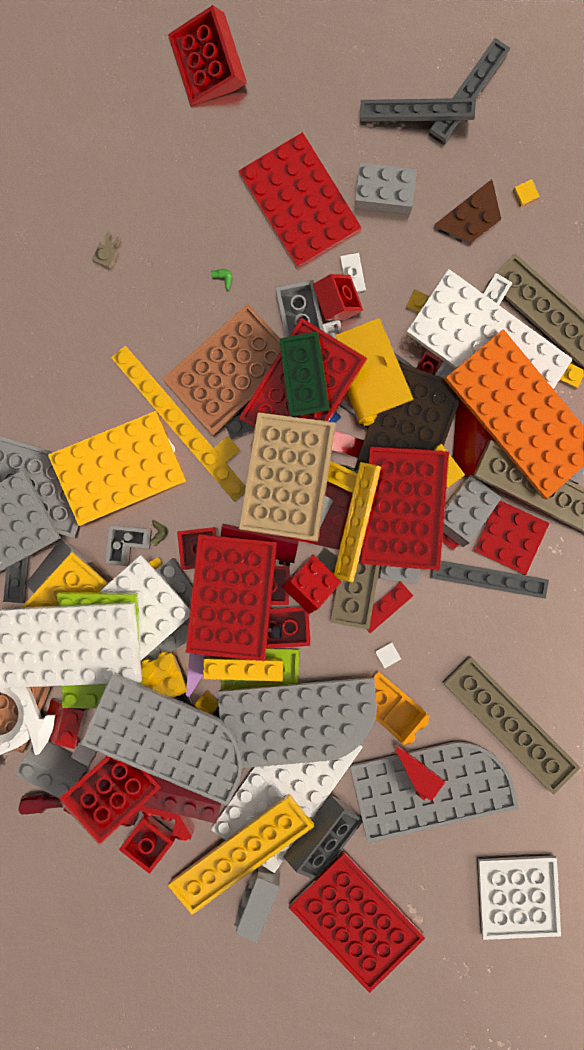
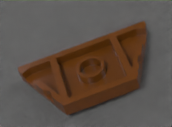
(473, 215)

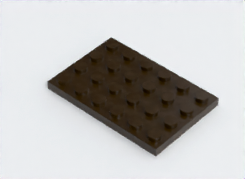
(415, 424)

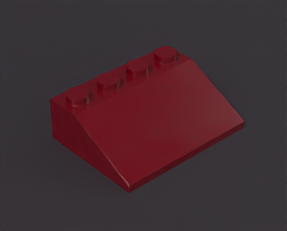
(182, 801)

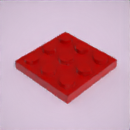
(511, 537)

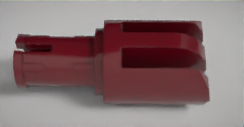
(37, 804)

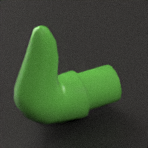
(223, 273)

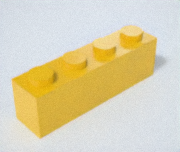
(242, 669)

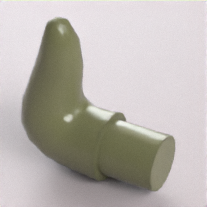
(160, 535)

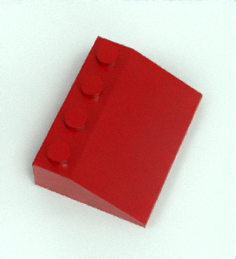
(207, 56)
(108, 796)

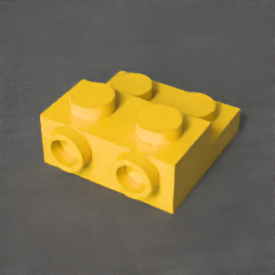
(163, 675)

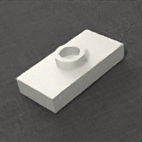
(352, 266)

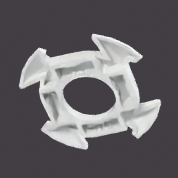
(28, 724)

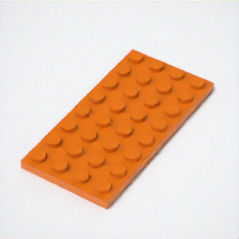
(521, 413)

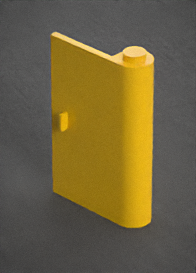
(381, 380)

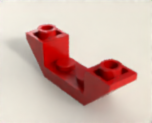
(181, 829)

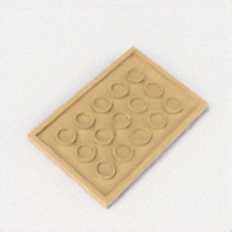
(287, 476)

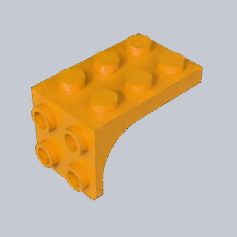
(398, 711)

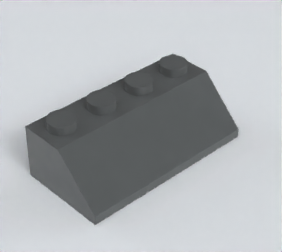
(320, 845)

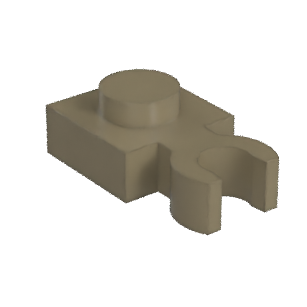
(106, 254)

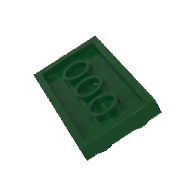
(304, 374)

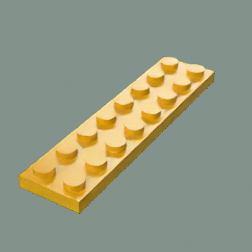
(241, 854)

